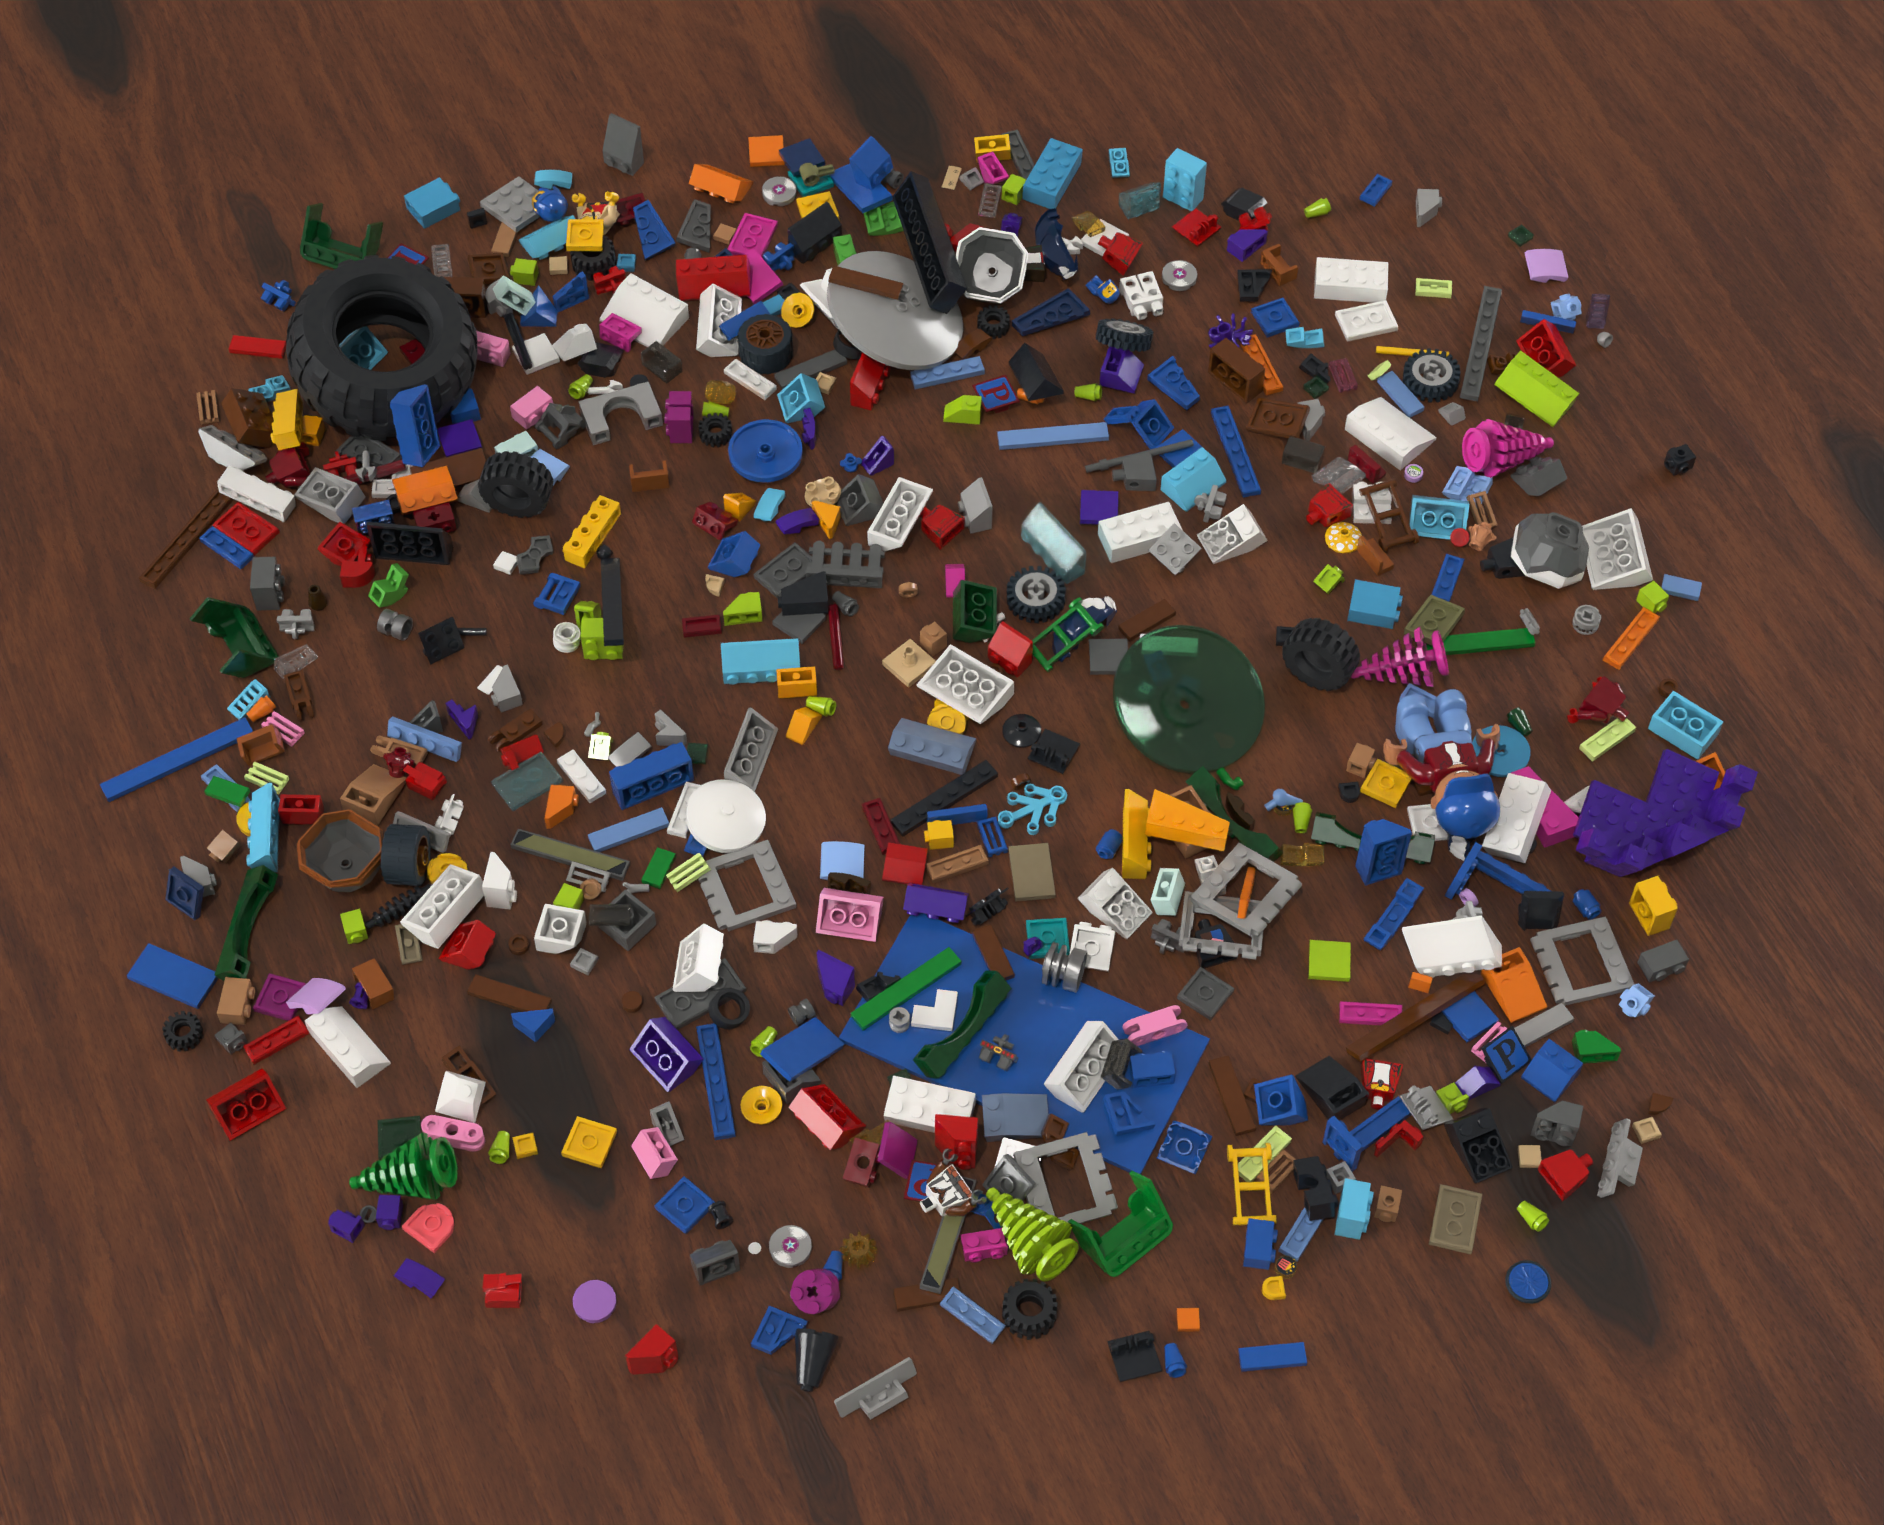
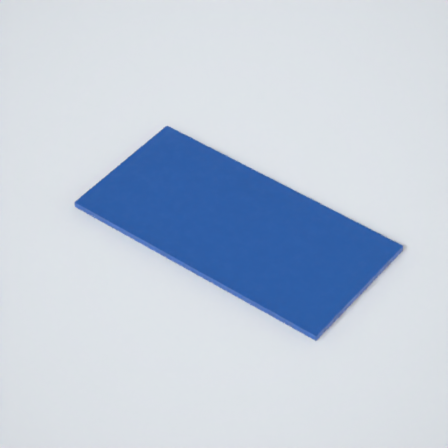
(1039, 1024)

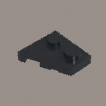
(1252, 283)

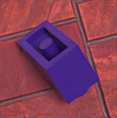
(1246, 242)

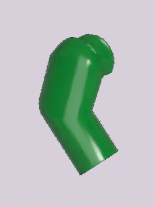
(1227, 780)

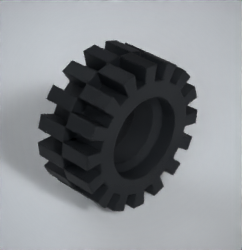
(993, 314)
(712, 422)
(177, 1022)

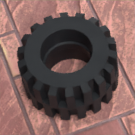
(589, 264)
(1029, 1325)

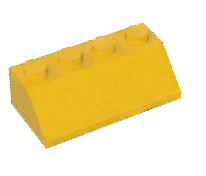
(1135, 844)

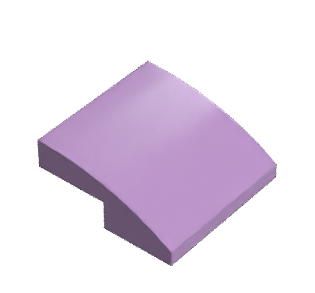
(1546, 265)
(316, 995)

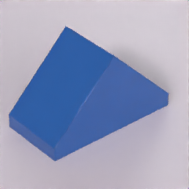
(466, 409)
(534, 1023)

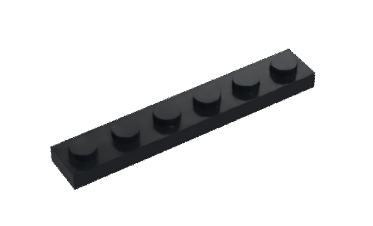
(944, 797)

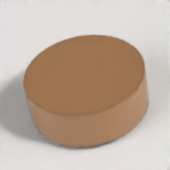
(908, 590)
(591, 888)

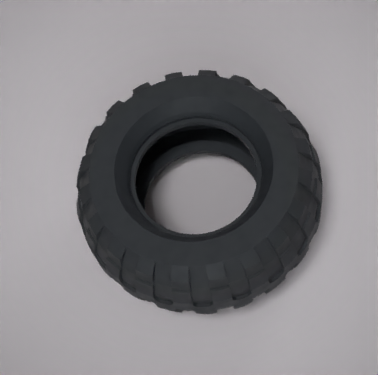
(374, 294)

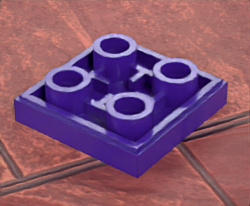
(459, 438)
(1098, 506)

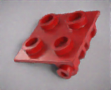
(1197, 226)

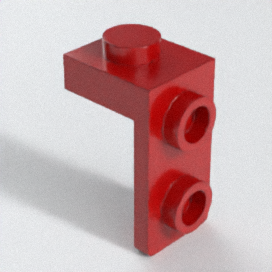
(520, 751)
(1405, 1131)

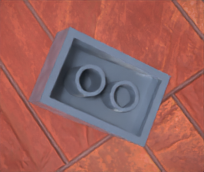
(1014, 1116)

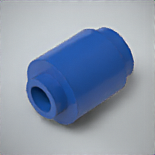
(1109, 844)
(1587, 904)

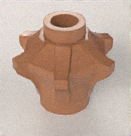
(1480, 536)

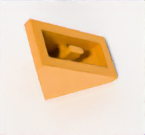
(738, 504)
(828, 515)
(802, 724)

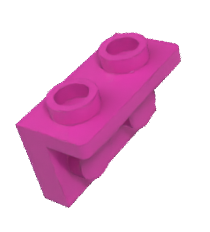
(619, 331)
(984, 1245)

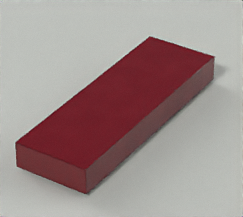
(880, 824)

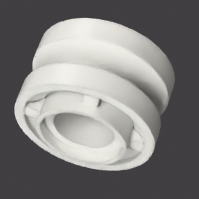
(566, 637)

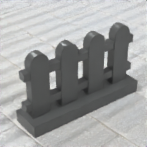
(847, 575)

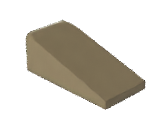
(408, 945)

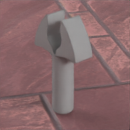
(372, 471)

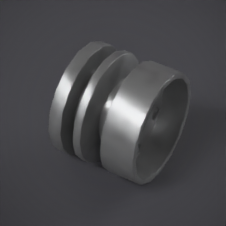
(1064, 967)

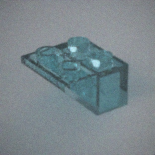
(1140, 199)

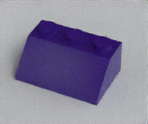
(935, 902)
(665, 1053)

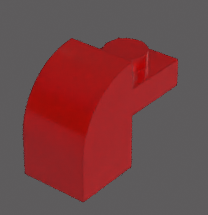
(360, 572)

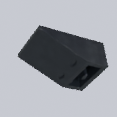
(1333, 1088)
(1479, 1144)

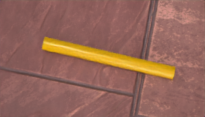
(1401, 351)

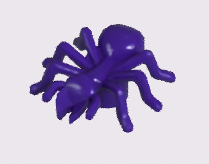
(1224, 331)

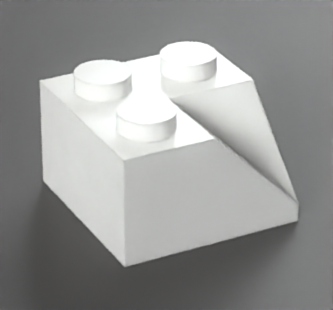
(559, 929)

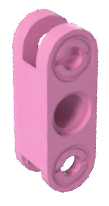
(1154, 1025)
(468, 1135)

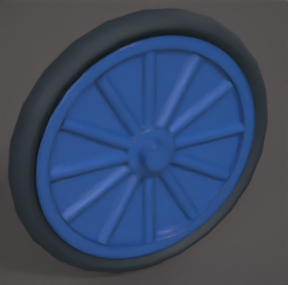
(1528, 1281)

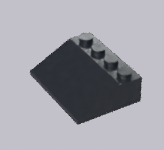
(410, 543)

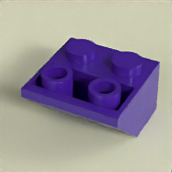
(1121, 370)

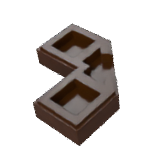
(1054, 1130)

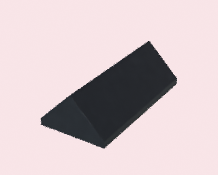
(1034, 374)

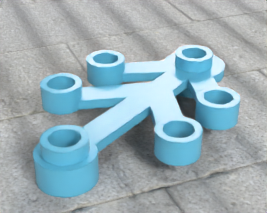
(1034, 805)

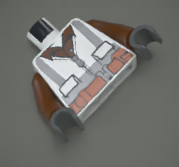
(949, 1191)

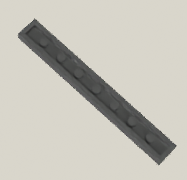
(1480, 343)

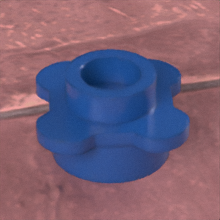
(850, 462)

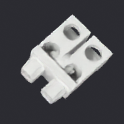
(1142, 296)

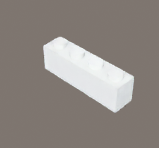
(256, 493)

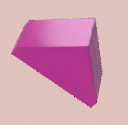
(991, 168)
(953, 575)

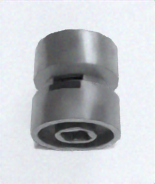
(393, 624)

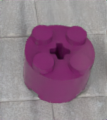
(827, 1289)

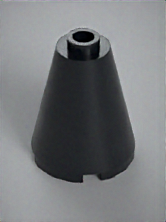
(812, 1355)

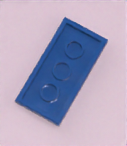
(860, 196)
(172, 976)
(802, 1049)

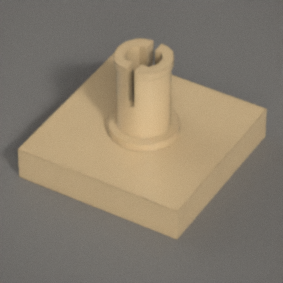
(908, 663)

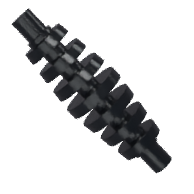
(398, 906)

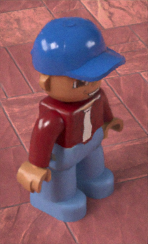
(1448, 762)

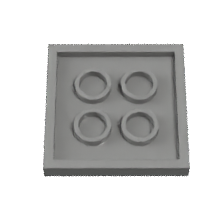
(512, 204)

